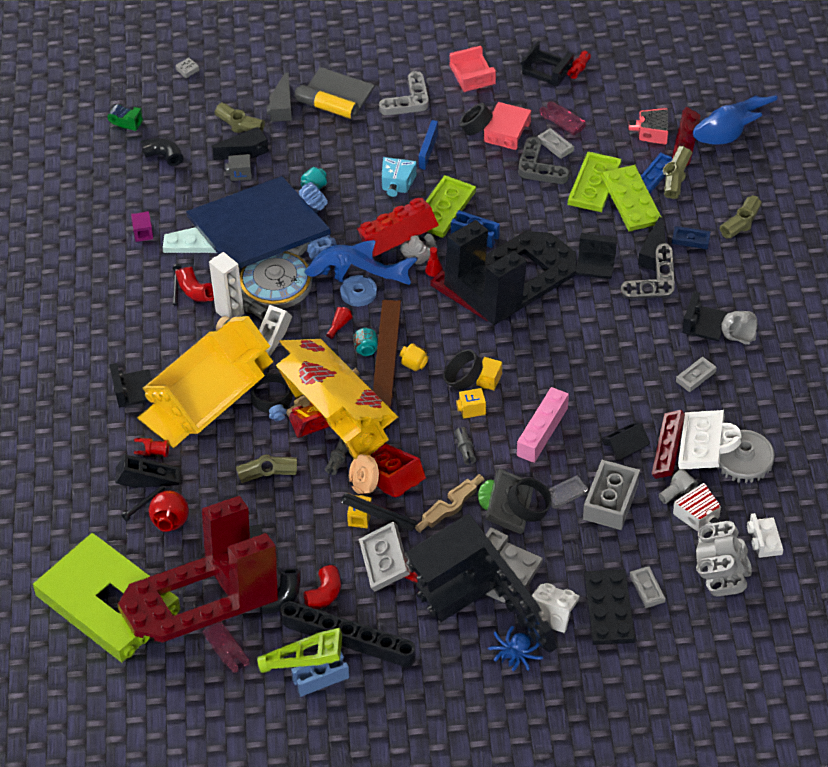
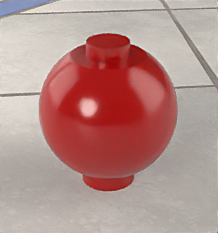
(168, 510)

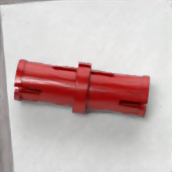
(579, 64)

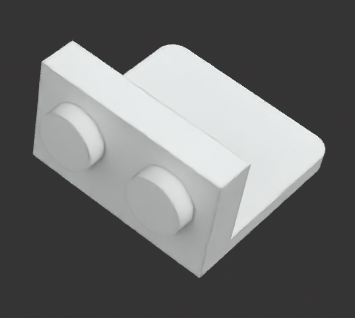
(555, 605)

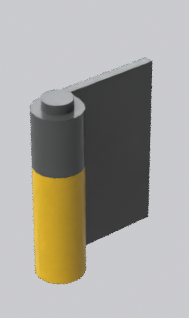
(335, 93)

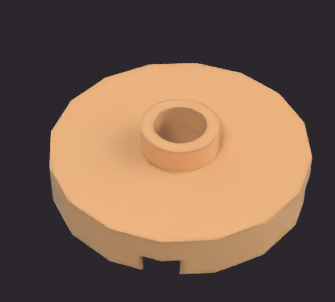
(364, 474)

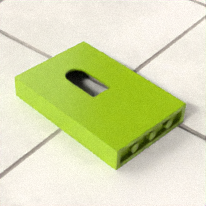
(72, 591)

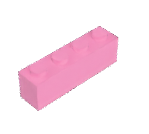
(542, 424)

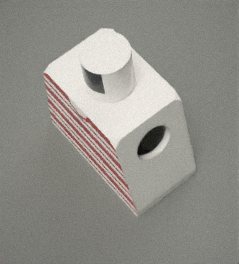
(697, 508)

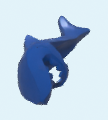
(729, 121)
(361, 256)

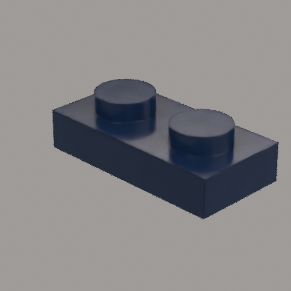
(691, 237)

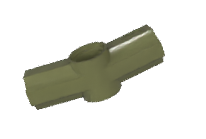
(237, 119)
(675, 172)
(743, 219)
(280, 465)

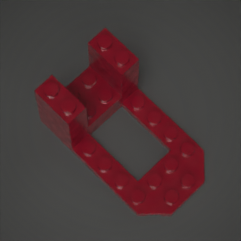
(239, 563)

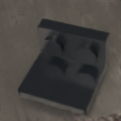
(596, 256)
(701, 320)
(129, 386)

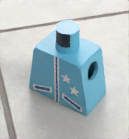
(397, 175)

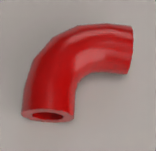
(192, 287)
(328, 590)

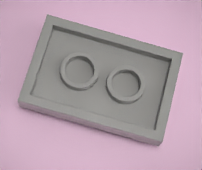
(384, 556)
(522, 563)

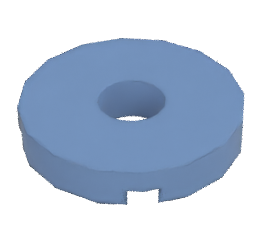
(358, 298)

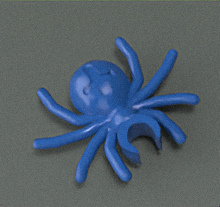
(515, 648)

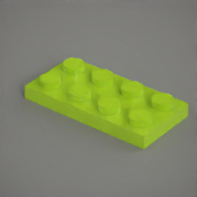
(589, 188)
(631, 197)
(446, 200)

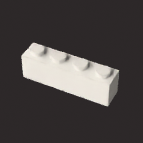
(226, 286)

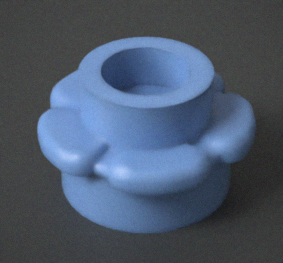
(277, 412)

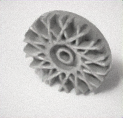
(749, 459)

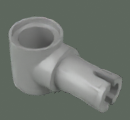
(680, 483)

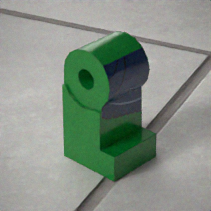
(125, 117)

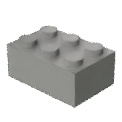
(611, 494)

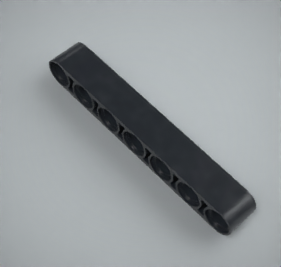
(358, 633)

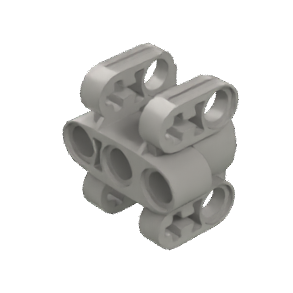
(725, 558)

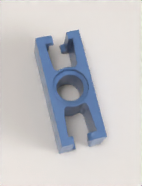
(313, 681)

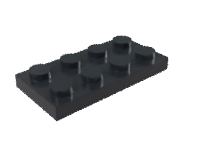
(609, 607)

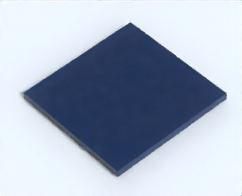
(258, 222)

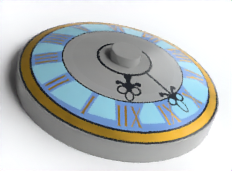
(276, 280)

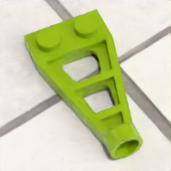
(328, 652)

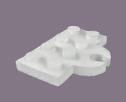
(706, 438)

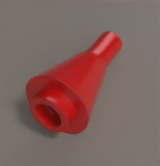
(433, 265)
(341, 317)

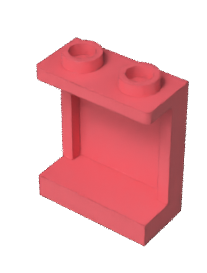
(472, 69)
(507, 125)

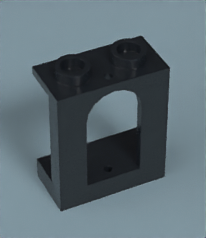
(562, 65)

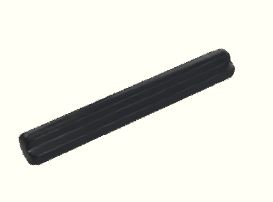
(378, 511)

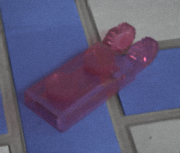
(563, 118)
(225, 645)

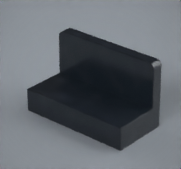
(627, 440)

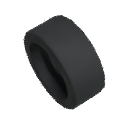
(476, 119)

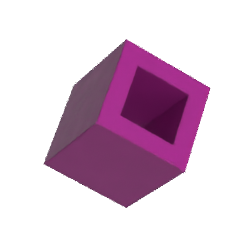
(142, 226)

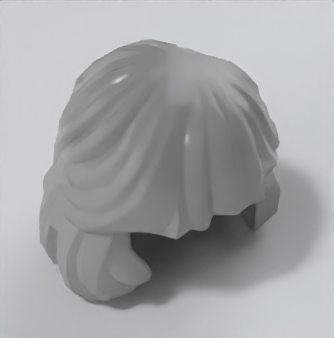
(416, 248)
(740, 326)

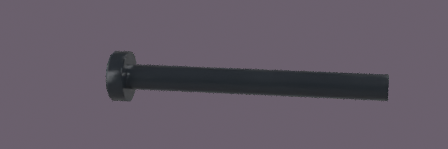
(175, 293)
(126, 515)

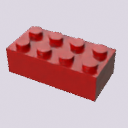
(398, 226)

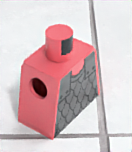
(651, 125)

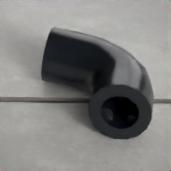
(162, 147)
(287, 591)

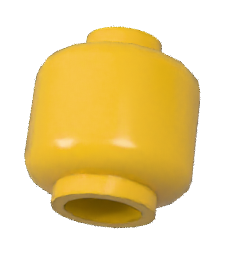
(414, 357)

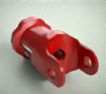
(153, 447)

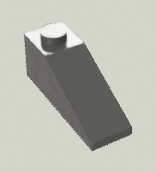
(280, 101)

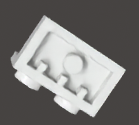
(765, 536)

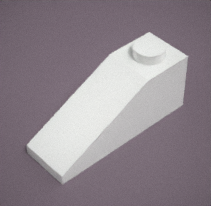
(274, 326)

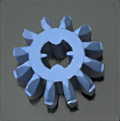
(313, 197)
(318, 245)

